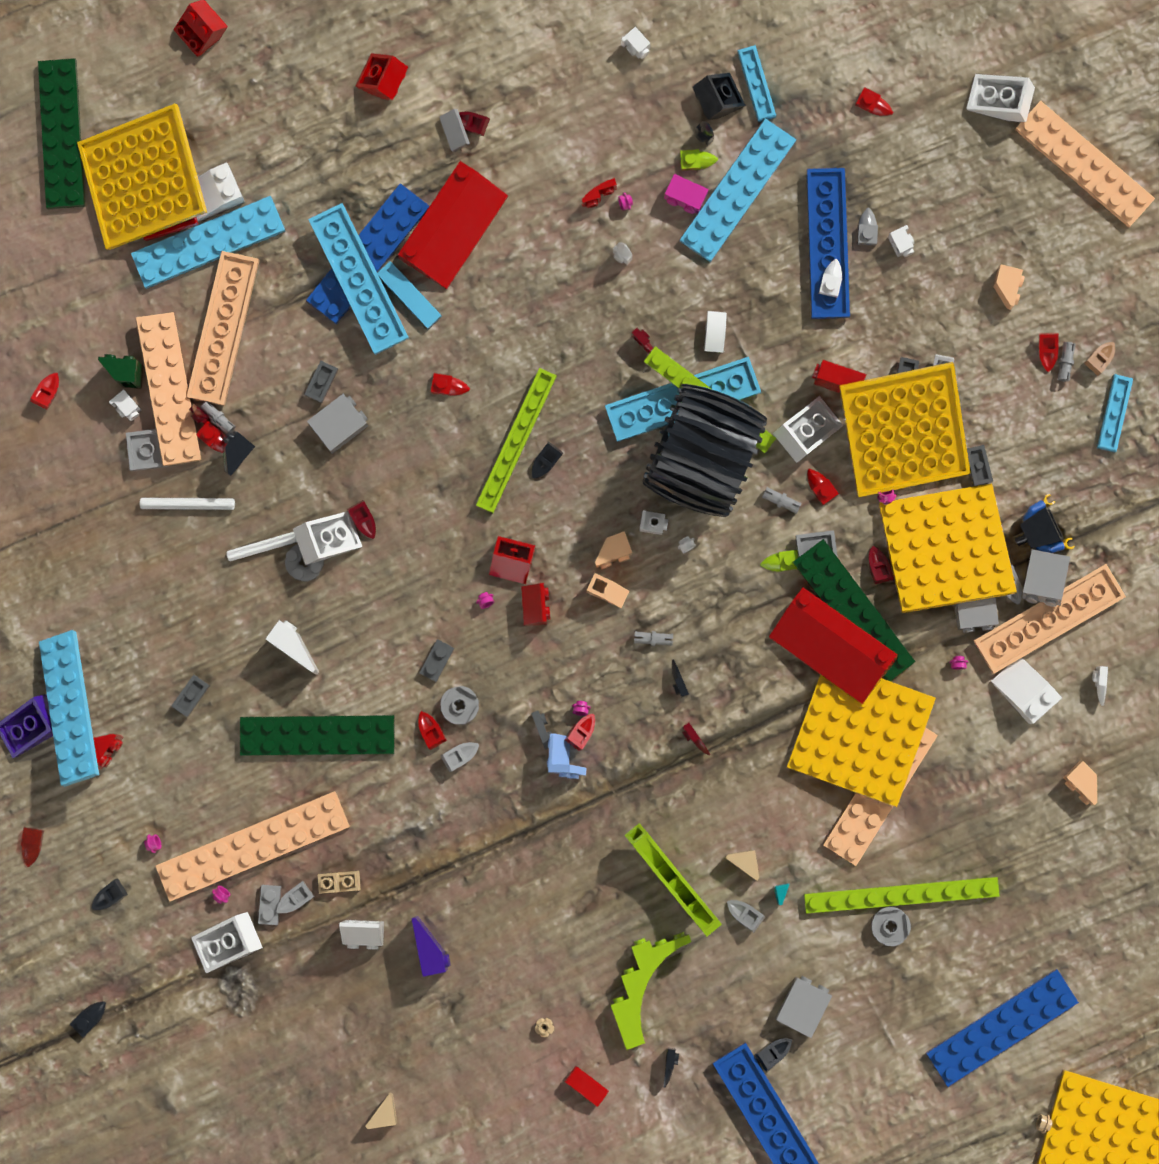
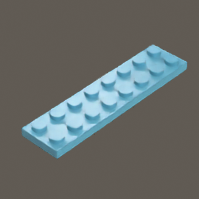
(738, 190)
(207, 241)
(358, 278)
(648, 409)
(68, 708)

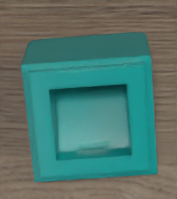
(780, 892)

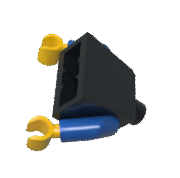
(1041, 529)

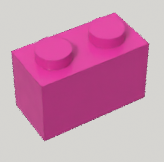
(685, 194)

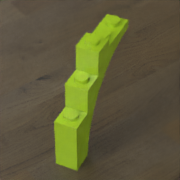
(673, 880)
(635, 981)

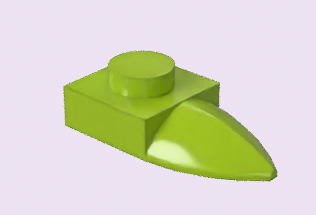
(696, 159)
(780, 561)

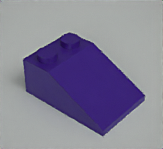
(27, 726)
(430, 952)

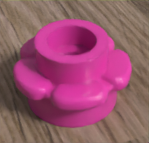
(625, 201)
(886, 497)
(485, 600)
(958, 663)
(581, 708)
(153, 843)
(221, 894)

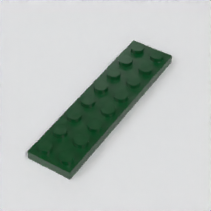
(61, 133)
(842, 593)
(317, 735)

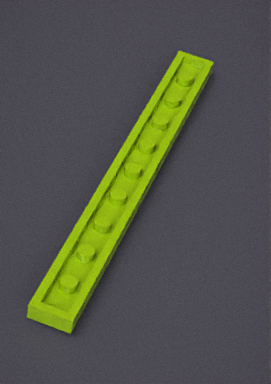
(901, 895)

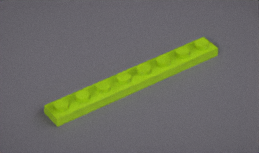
(679, 375)
(516, 440)

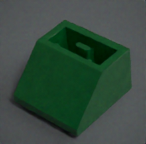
(125, 370)

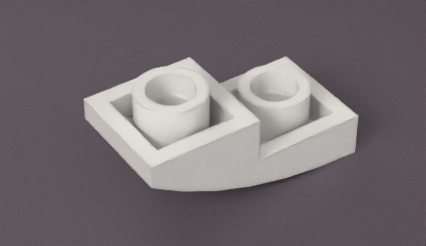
(715, 331)

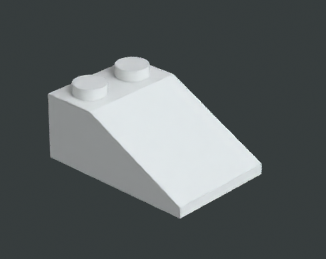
(1001, 97)
(219, 190)
(807, 429)
(327, 537)
(290, 642)
(1026, 690)
(362, 933)
(226, 942)

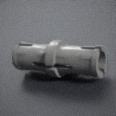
(1066, 361)
(217, 418)
(781, 500)
(653, 638)

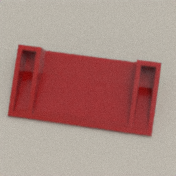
(453, 225)
(833, 645)

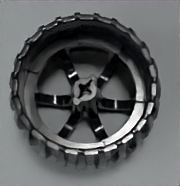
(705, 450)

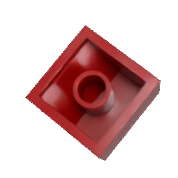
(382, 76)

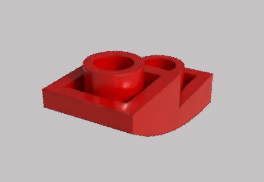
(593, 197)
(586, 1086)

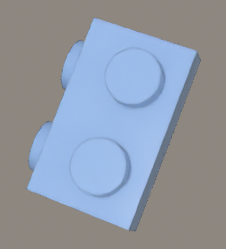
(559, 758)

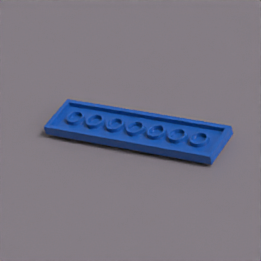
(380, 239)
(827, 239)
(1002, 1027)
(763, 1108)

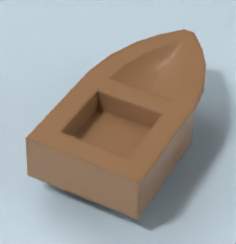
(1101, 358)

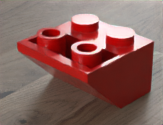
(200, 27)
(512, 560)
(534, 604)
(105, 747)

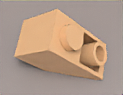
(1007, 283)
(614, 549)
(607, 590)
(1084, 781)

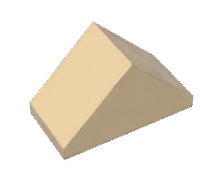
(746, 862)
(384, 1115)

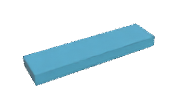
(756, 83)
(409, 295)
(1115, 413)

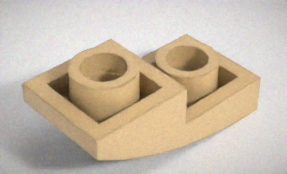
(339, 882)

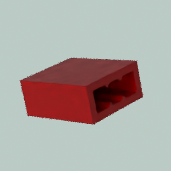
(833, 375)

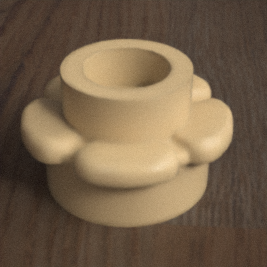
(544, 1032)
(1043, 1123)

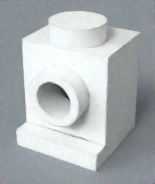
(636, 43)
(901, 242)
(126, 405)
(646, 525)

